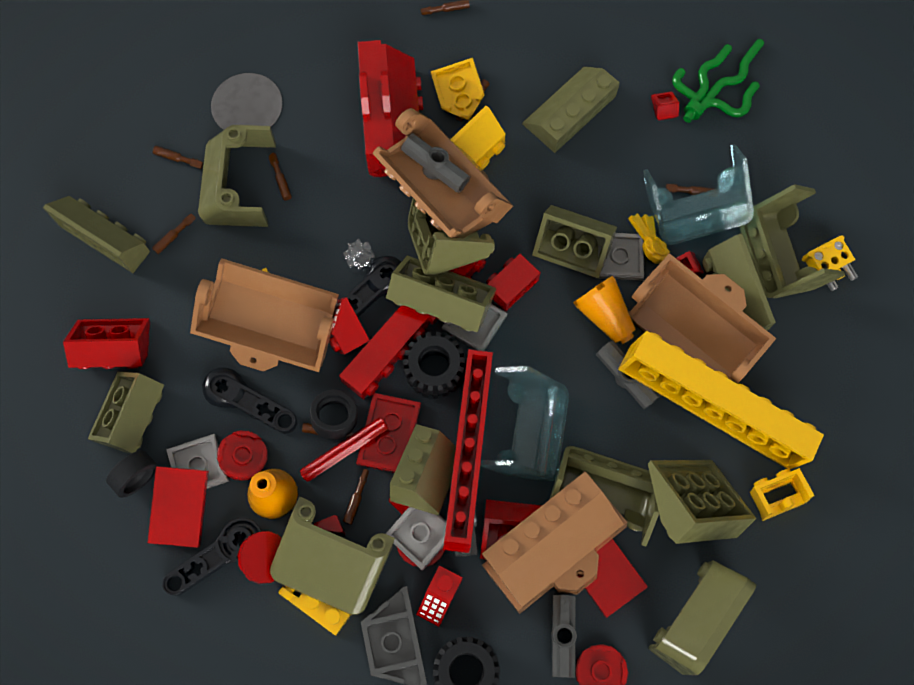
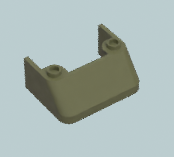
(216, 202)
(772, 248)
(623, 485)
(703, 619)

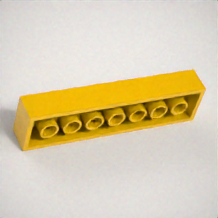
(721, 401)

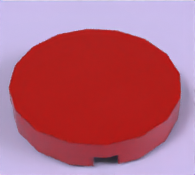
(242, 455)
(257, 556)
(601, 666)

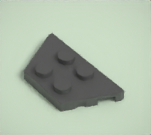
(393, 642)

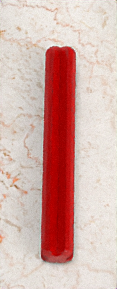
(343, 449)

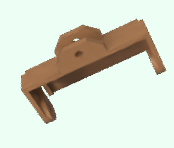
(450, 211)
(264, 317)
(701, 317)
(555, 545)

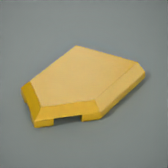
(458, 88)

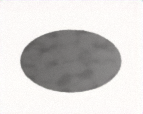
(246, 101)

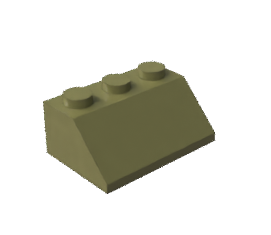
(574, 241)
(126, 411)
(424, 471)

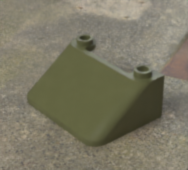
(327, 564)

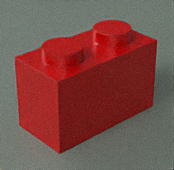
(513, 281)

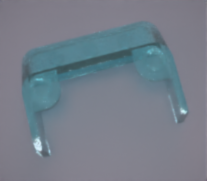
(705, 212)
(537, 426)

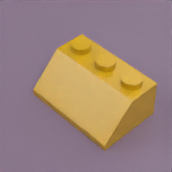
(481, 137)

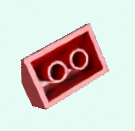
(107, 343)
(501, 518)

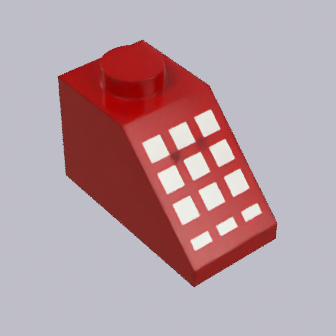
(346, 330)
(439, 596)

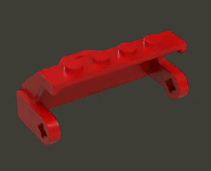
(386, 91)

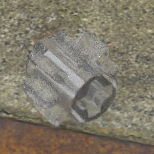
(358, 254)

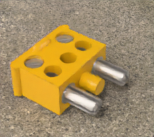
(832, 256)

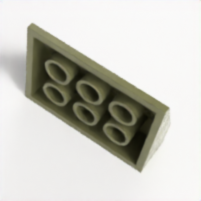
(697, 501)

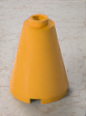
(607, 310)
(272, 493)

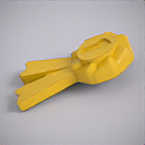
(653, 246)

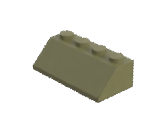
(572, 107)
(98, 232)
(736, 263)
(443, 295)

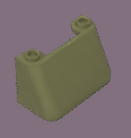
(440, 252)

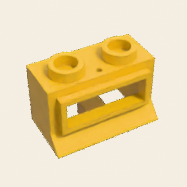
(784, 477)

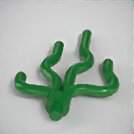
(702, 100)

